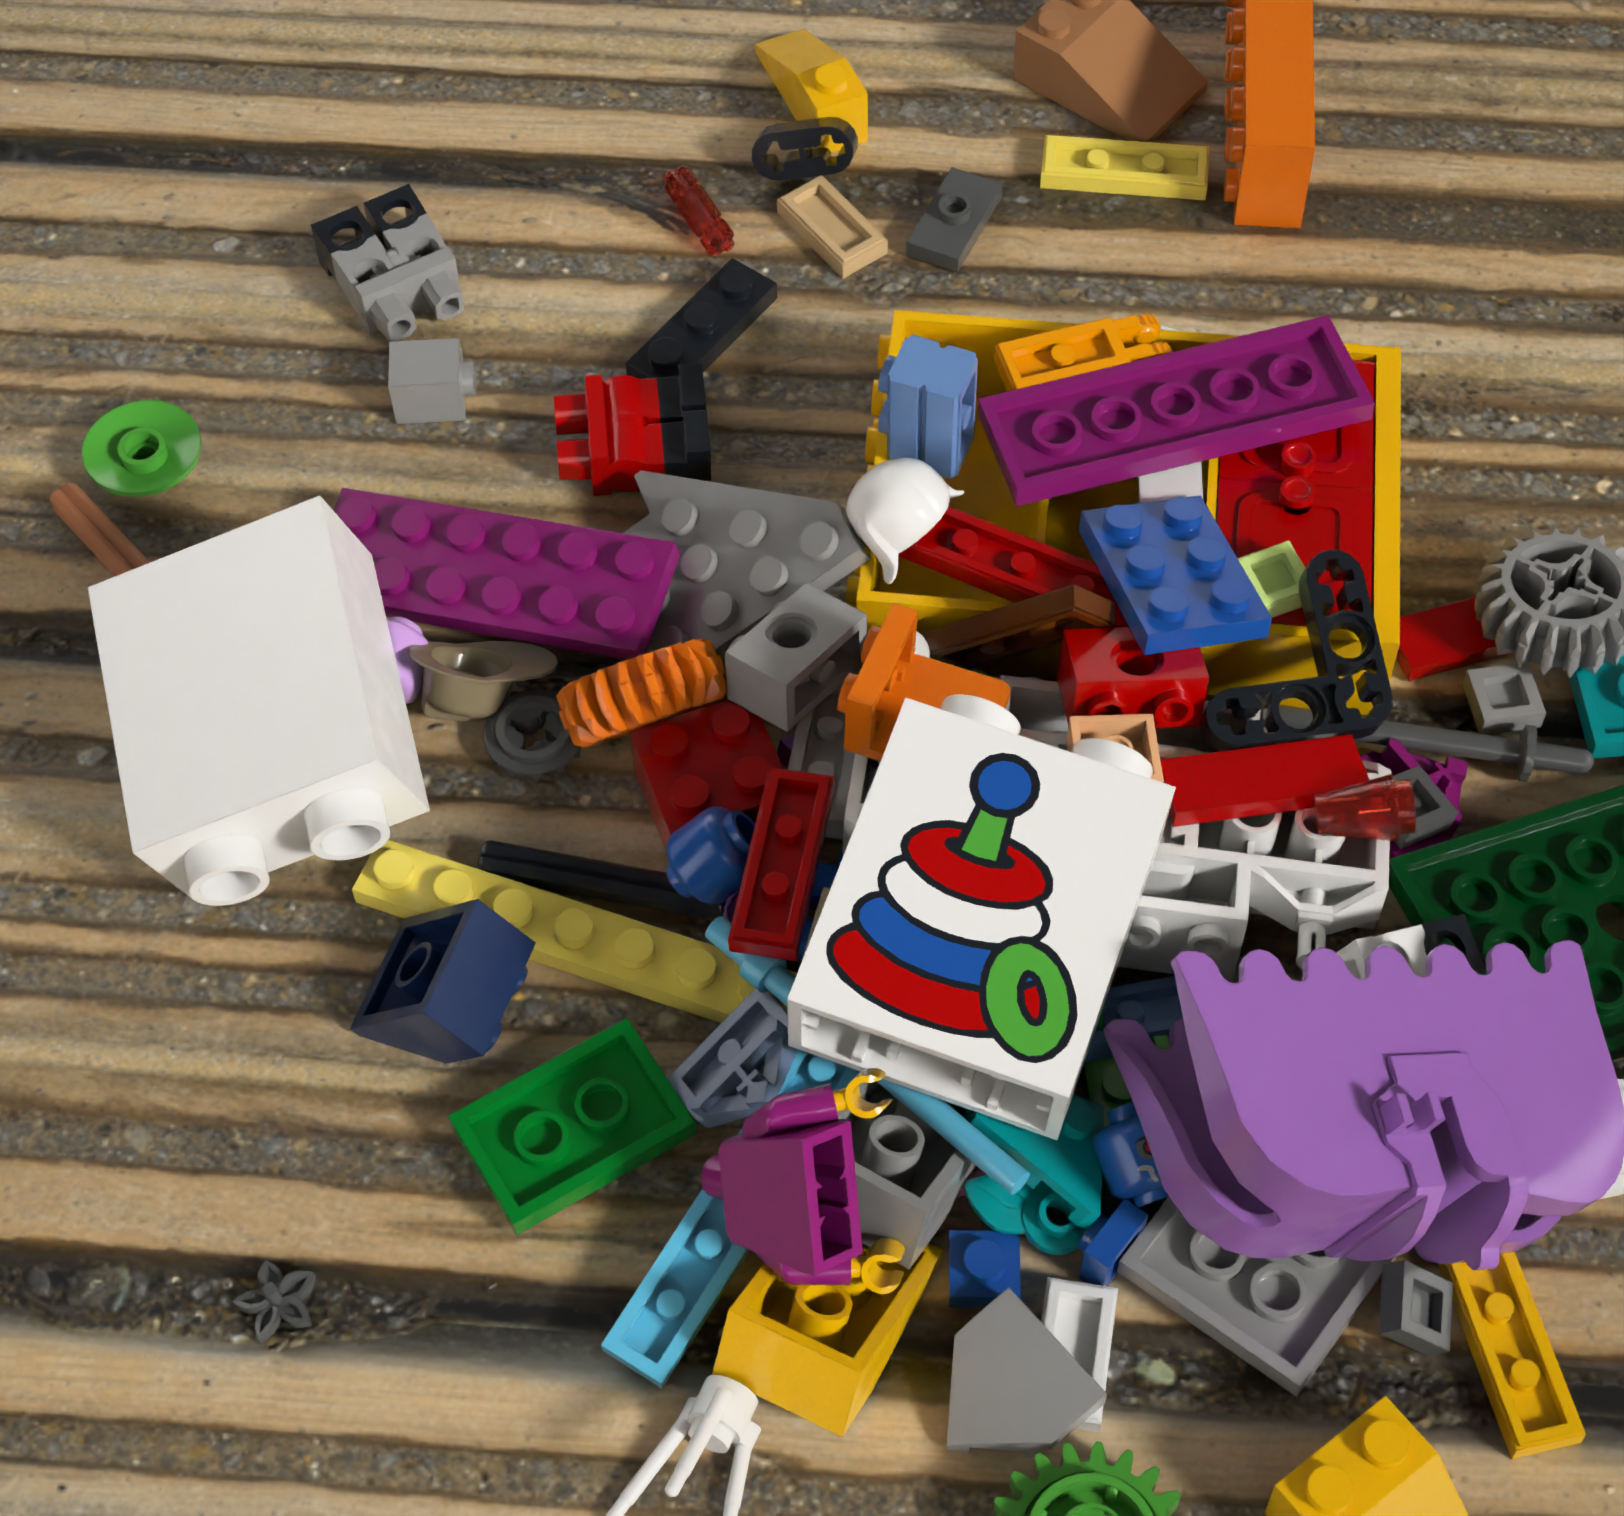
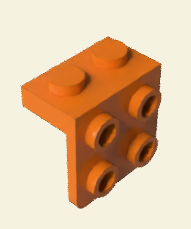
(895, 673)

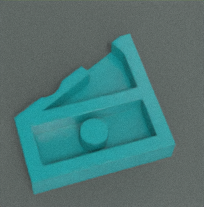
(1063, 1164)

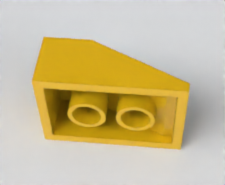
(818, 1344)

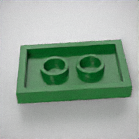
(572, 1125)

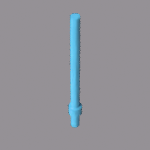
(771, 975)

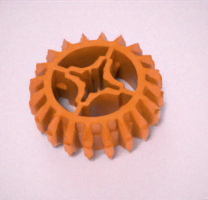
(642, 692)

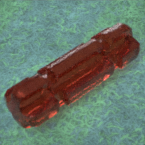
(699, 210)

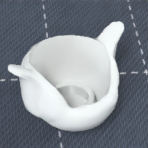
(897, 507)

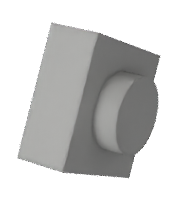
(1503, 698)

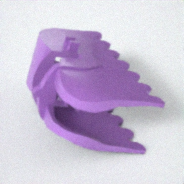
(1379, 1104)

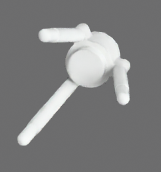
(713, 1422)

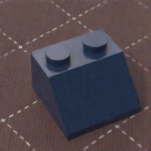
(446, 983)

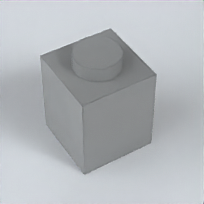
(429, 380)

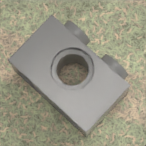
(795, 656)

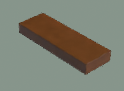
(1019, 627)

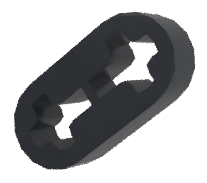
(803, 136)

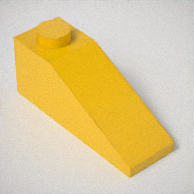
(815, 81)

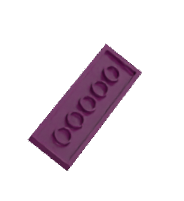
(1174, 410)
(513, 573)

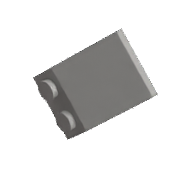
(903, 1174)

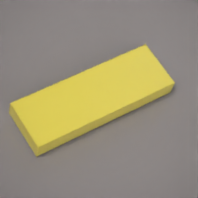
(1125, 167)

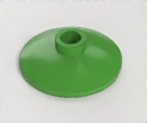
(141, 448)

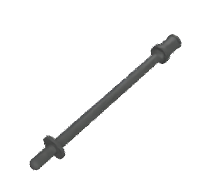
(1522, 752)

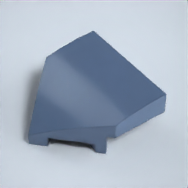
(738, 1063)

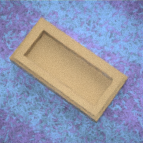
(832, 226)

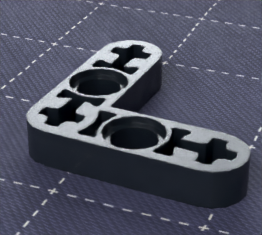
(1323, 694)

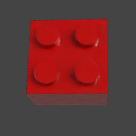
(702, 763)

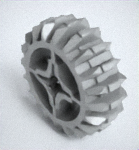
(1554, 601)

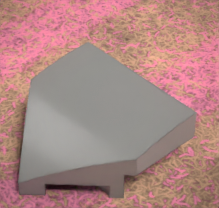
(1015, 1383)

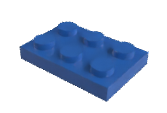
(1174, 575)

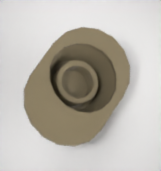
(476, 677)

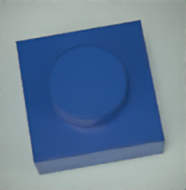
(1108, 1241)
(982, 1267)

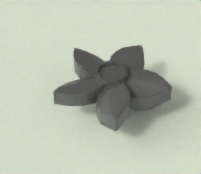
(278, 1299)

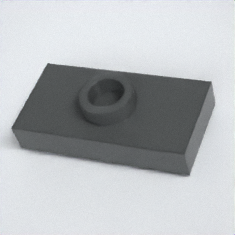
(954, 219)

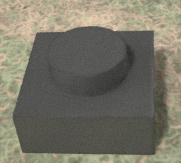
(1432, 808)
(1416, 1308)

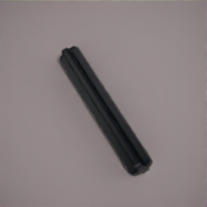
(591, 879)

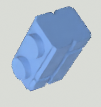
(929, 404)

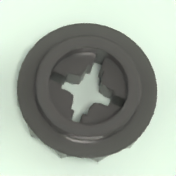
(525, 714)

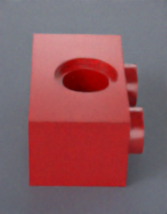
(1109, 675)

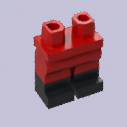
(634, 428)

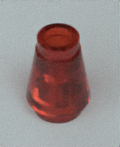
(1367, 810)

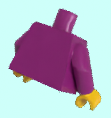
(795, 1189)

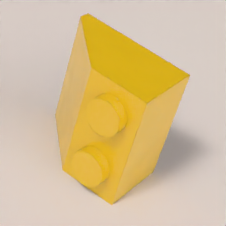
(1370, 1470)

